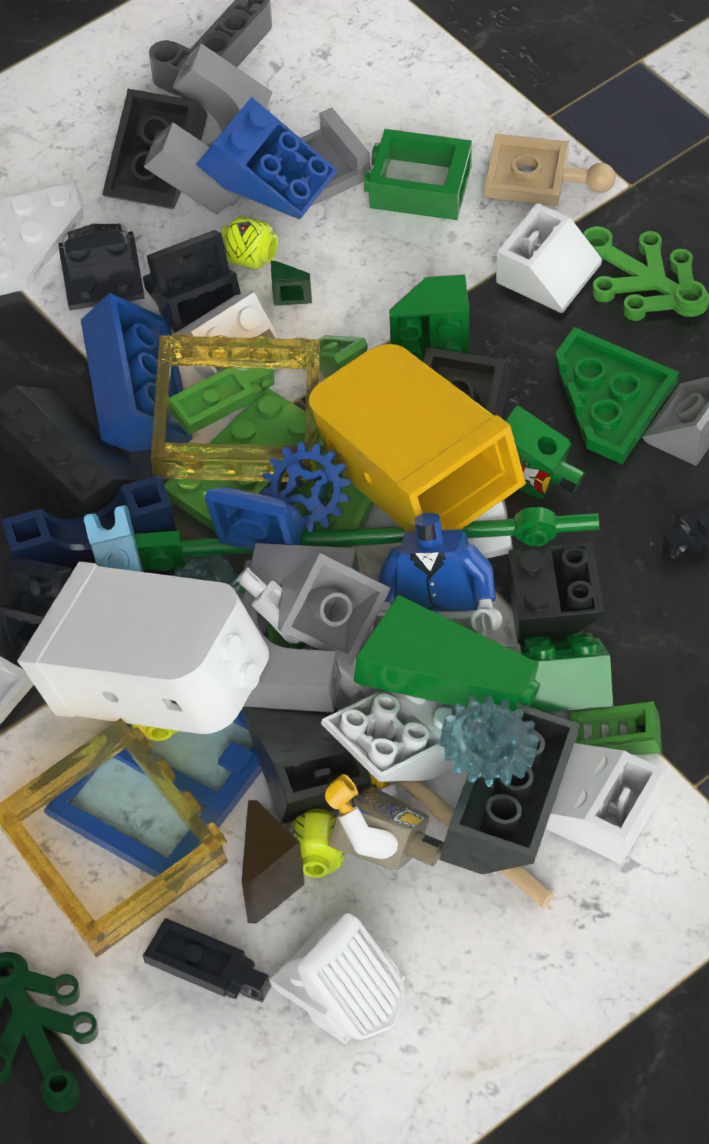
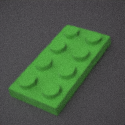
(264, 422)

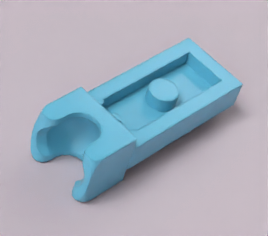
(115, 546)

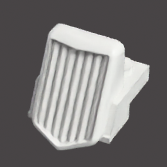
(343, 981)

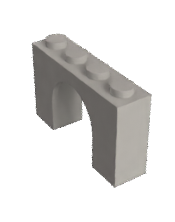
(223, 93)
(293, 676)

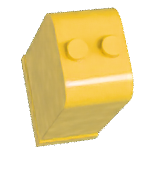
(415, 439)

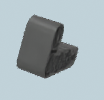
(230, 37)

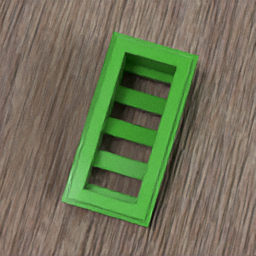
(630, 715)

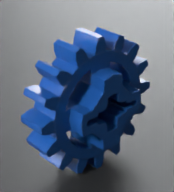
(297, 470)

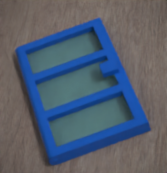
(131, 818)

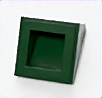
(290, 285)

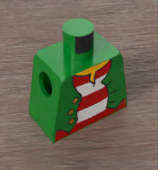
(542, 455)

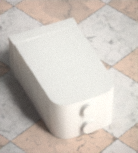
(146, 650)

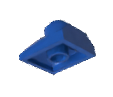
(253, 518)

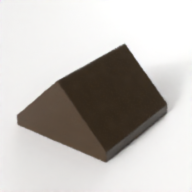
(270, 863)

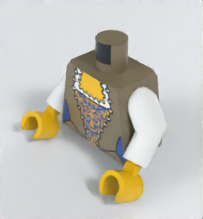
(379, 825)

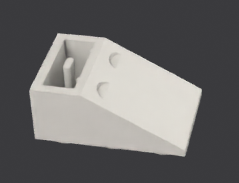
(394, 736)
(605, 799)

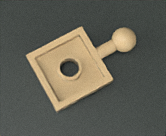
(545, 182)

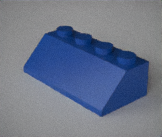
(123, 372)

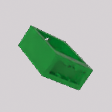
(416, 196)

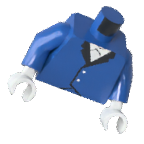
(440, 573)

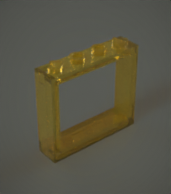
(228, 461)
(152, 897)

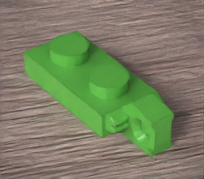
(219, 396)

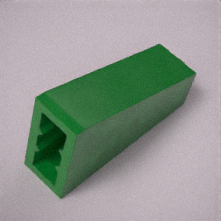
(442, 661)

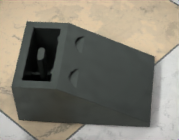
(300, 758)

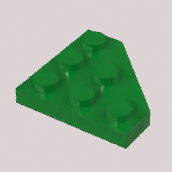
(611, 392)

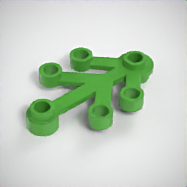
(686, 298)

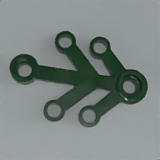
(30, 1019)

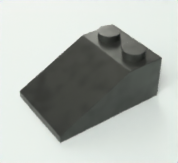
(141, 121)
(477, 376)

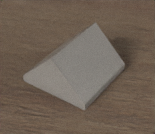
(683, 422)
(330, 606)

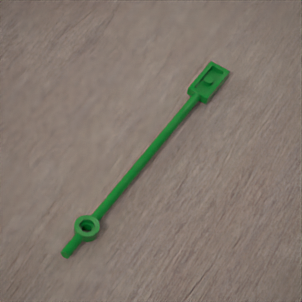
(531, 525)

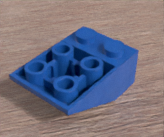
(267, 162)

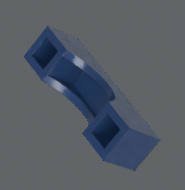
(66, 541)

